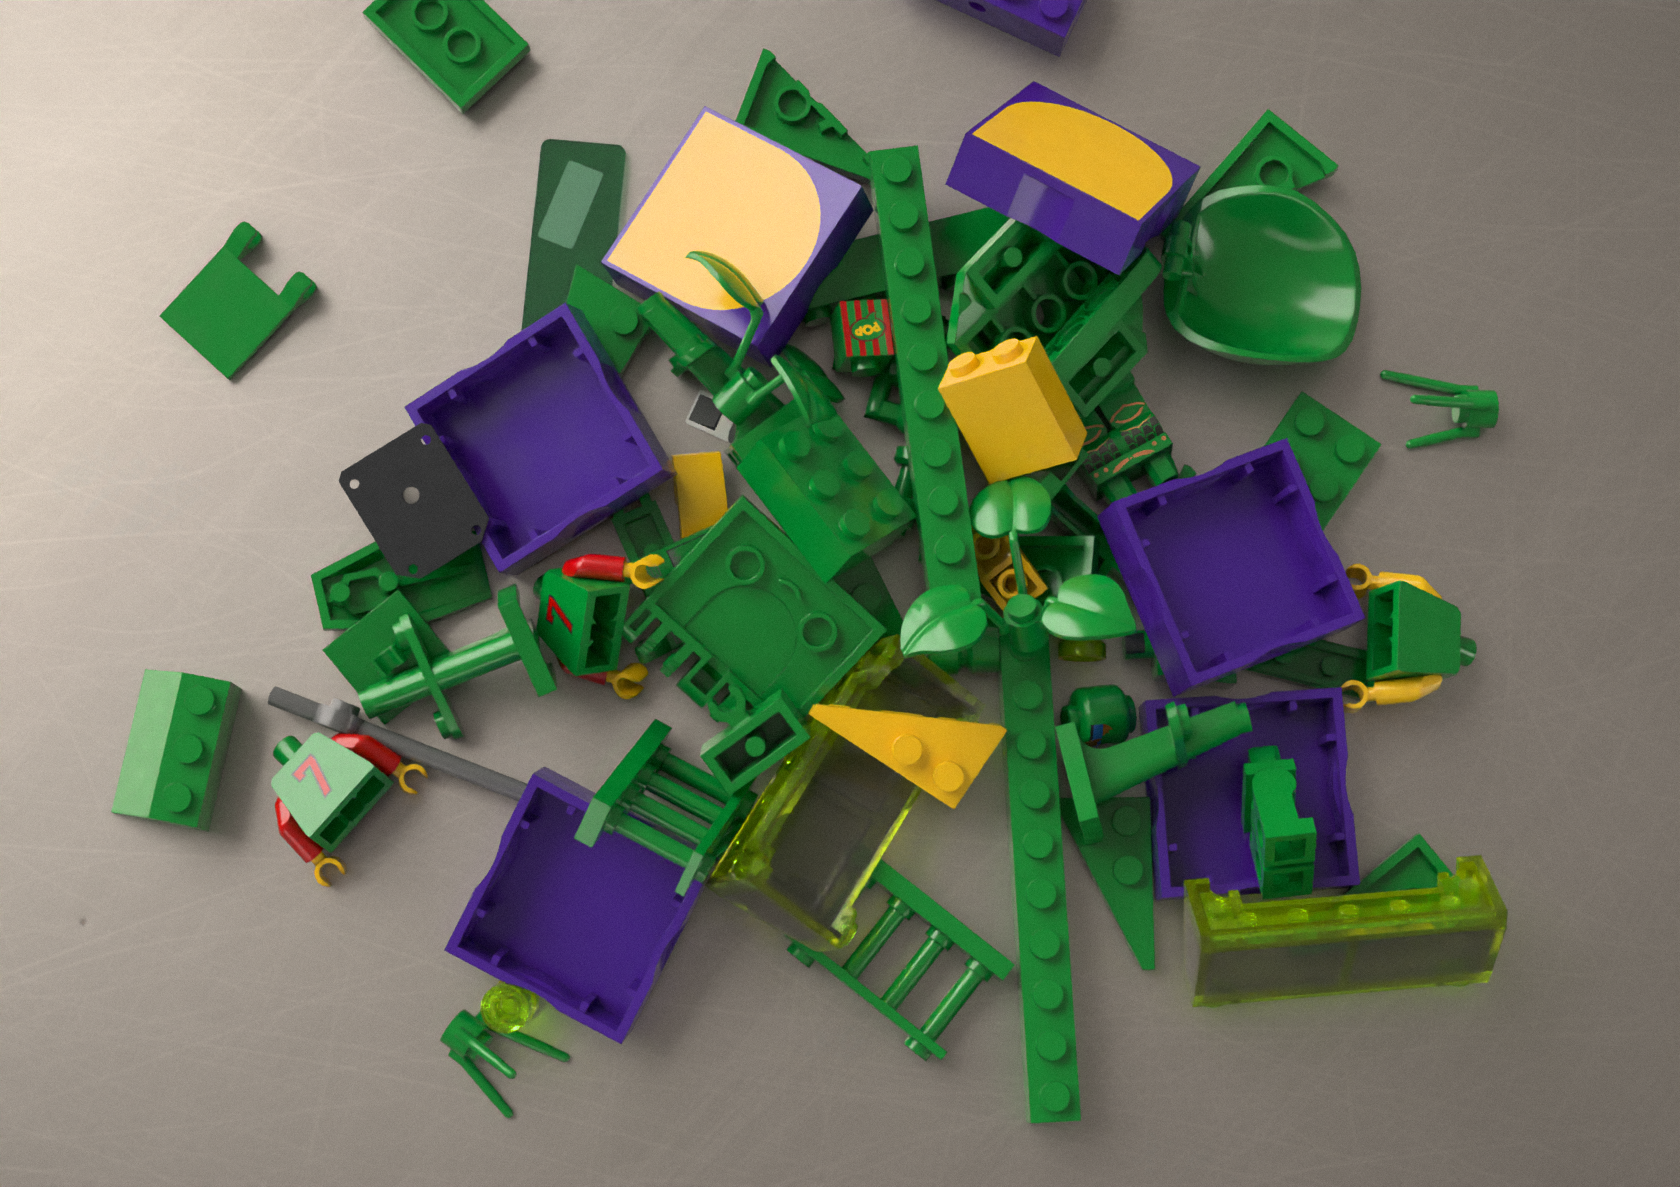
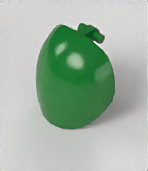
(1262, 277)

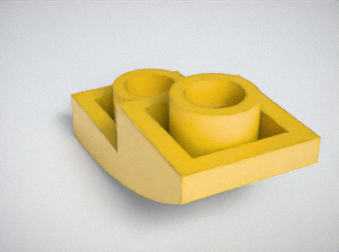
(699, 490)
(997, 569)

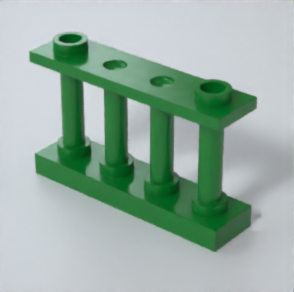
(625, 793)
(942, 934)

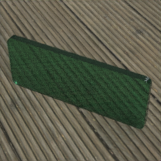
(572, 219)

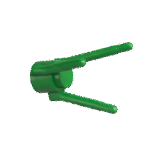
(1469, 407)
(469, 1038)

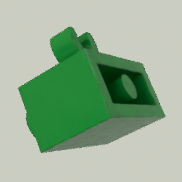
(752, 738)

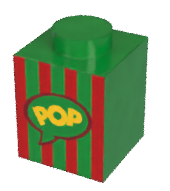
(861, 337)

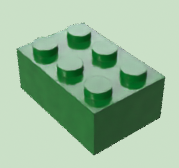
(826, 494)

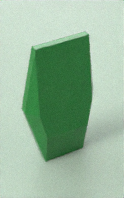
(365, 579)

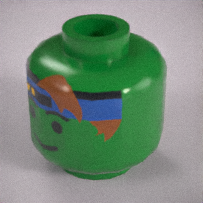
(1100, 714)

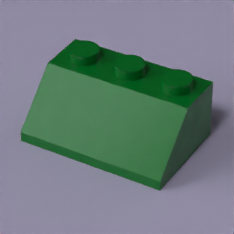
(177, 749)

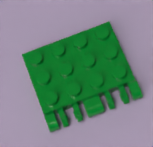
(754, 616)

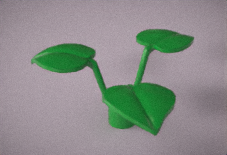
(750, 388)
(1086, 605)

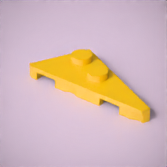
(929, 751)

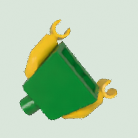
(1410, 638)

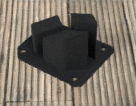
(421, 532)

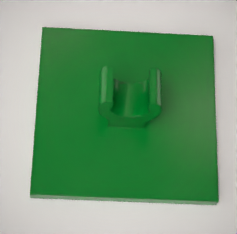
(371, 650)

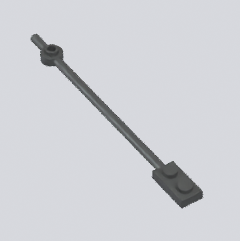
(344, 719)

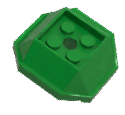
(999, 300)

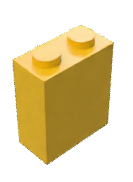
(1012, 409)

